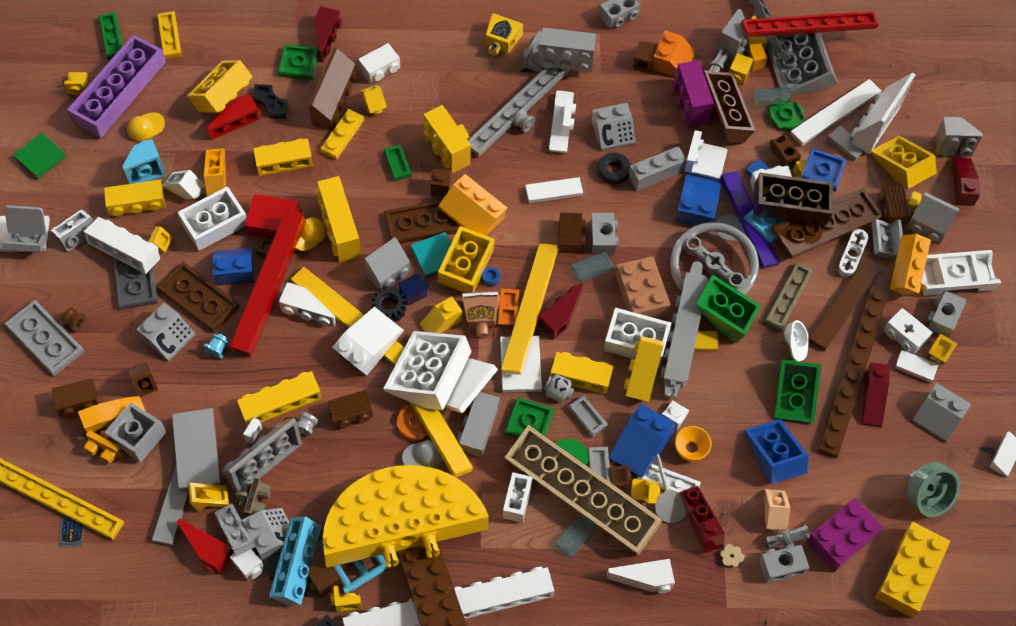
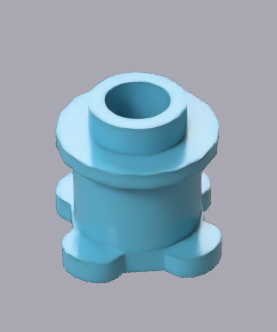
(216, 345)

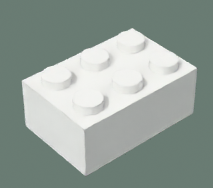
(212, 218)
(628, 327)

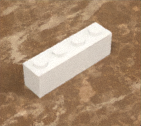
(122, 245)

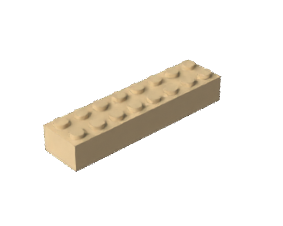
(583, 490)

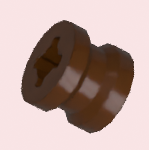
(73, 319)

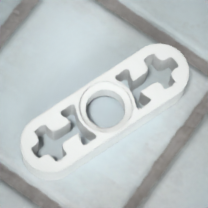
(853, 260)

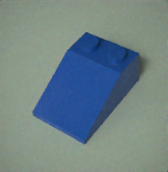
(698, 200)
(642, 439)
(777, 451)

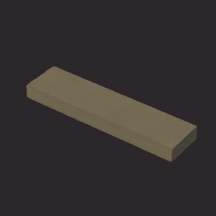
(788, 296)

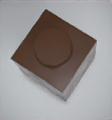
(644, 56)
(440, 182)

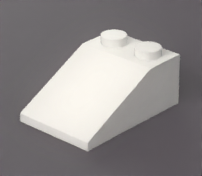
(368, 340)

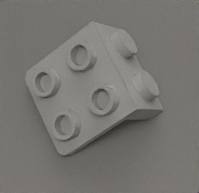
(25, 229)

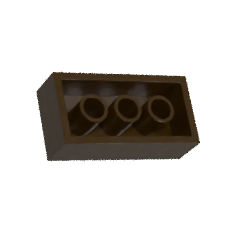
(793, 198)

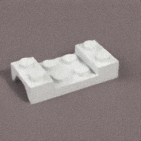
(959, 272)

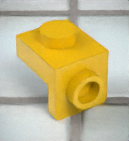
(942, 349)
(645, 490)

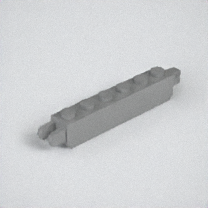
(684, 333)

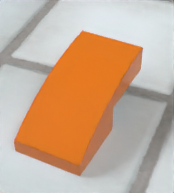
(508, 307)

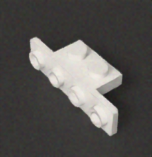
(562, 121)

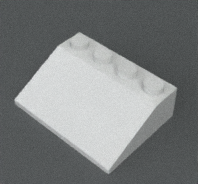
(881, 114)
(429, 369)

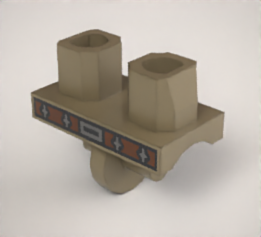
(257, 490)

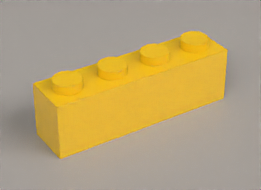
(280, 398)

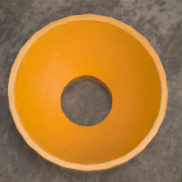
(693, 435)

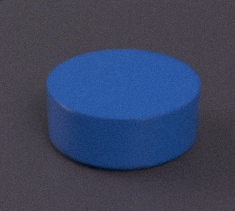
(491, 276)

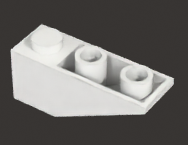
(301, 302)

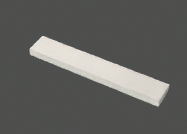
(835, 112)

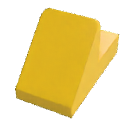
(208, 495)

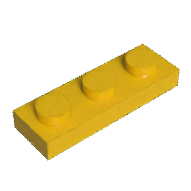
(342, 134)

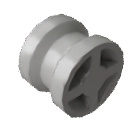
(523, 121)
(306, 423)

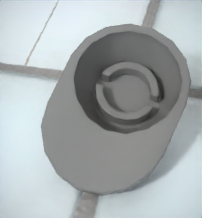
(422, 454)

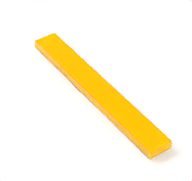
(339, 306)
(529, 309)
(59, 500)

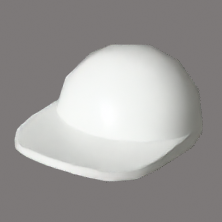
(797, 339)

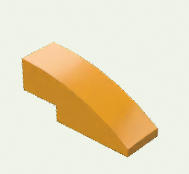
(756, 50)
(104, 414)

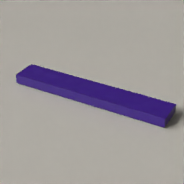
(743, 205)

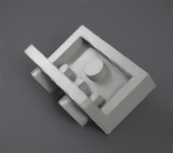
(886, 238)

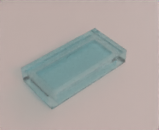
(772, 96)
(592, 266)
(575, 535)

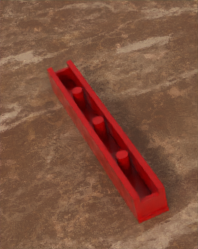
(268, 283)

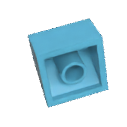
(143, 163)

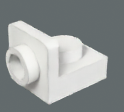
(675, 413)

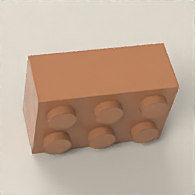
(643, 288)

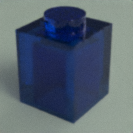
(414, 288)

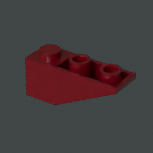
(326, 24)
(559, 315)
(703, 519)

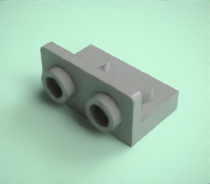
(531, 55)
(72, 230)

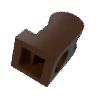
(785, 151)

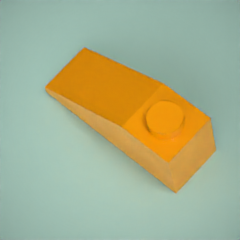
(215, 170)

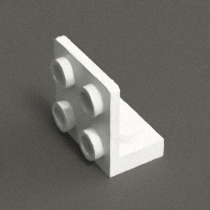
(705, 158)

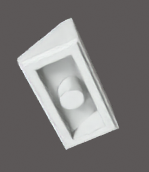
(1005, 455)

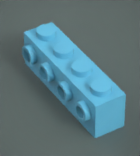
(295, 561)

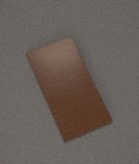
(418, 222)
(198, 297)

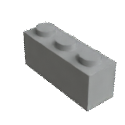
(657, 168)
(478, 424)

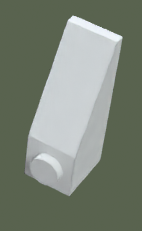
(647, 576)

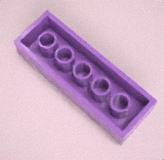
(116, 86)

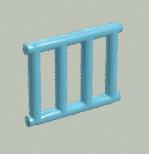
(365, 574)

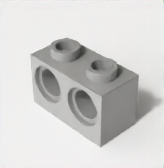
(617, 12)

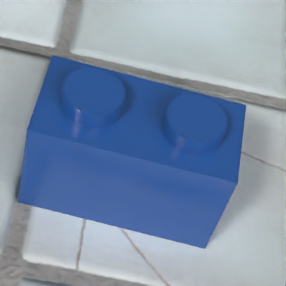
(233, 266)

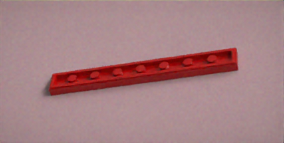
(809, 24)

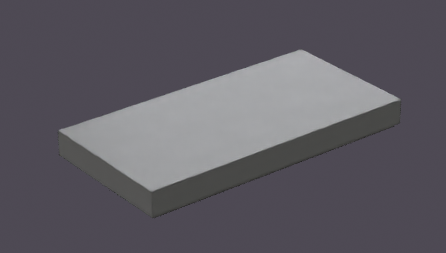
(44, 337)
(196, 448)

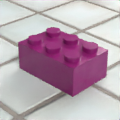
(693, 93)
(844, 534)

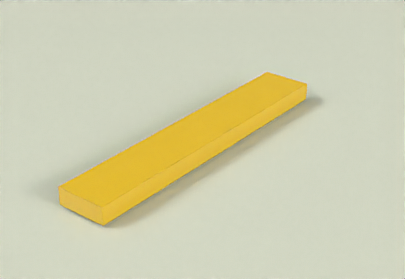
(443, 440)

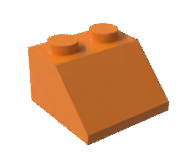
(670, 52)

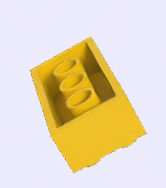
(338, 219)
(912, 570)

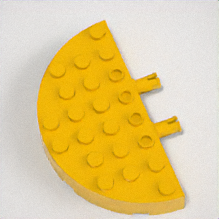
(398, 512)

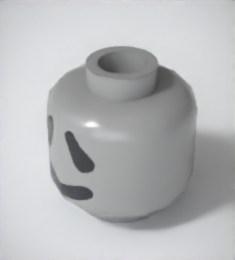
(558, 388)

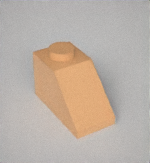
(776, 510)

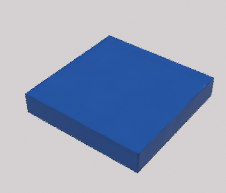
(824, 167)

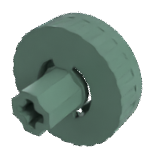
(934, 481)

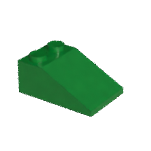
(727, 308)
(797, 390)

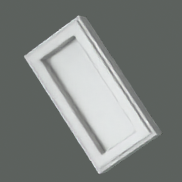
(916, 366)

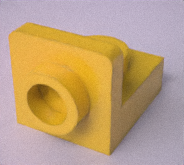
(76, 82)
(346, 603)

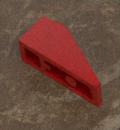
(236, 115)
(209, 550)

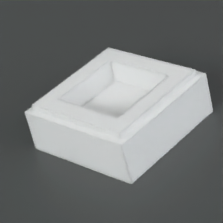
(252, 431)

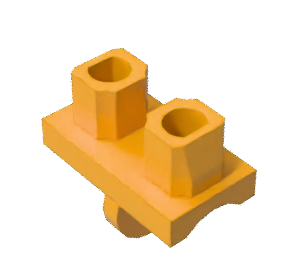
(96, 441)

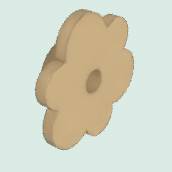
(730, 550)

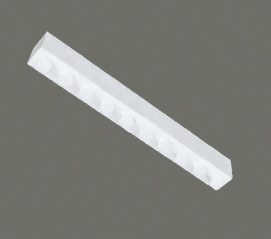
(473, 600)

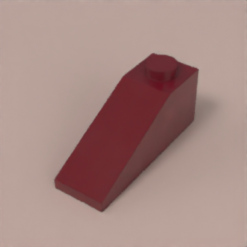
(965, 181)
(875, 394)

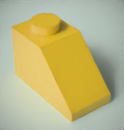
(442, 317)

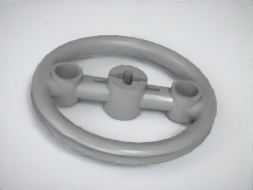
(708, 258)

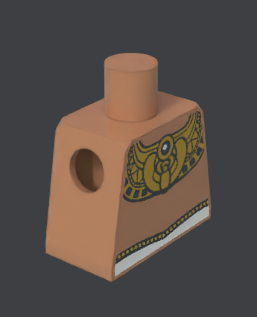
(481, 310)

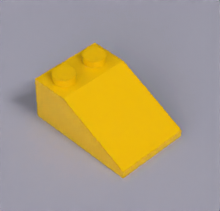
(905, 161)

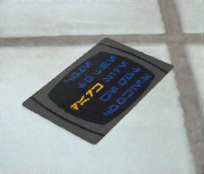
(70, 533)

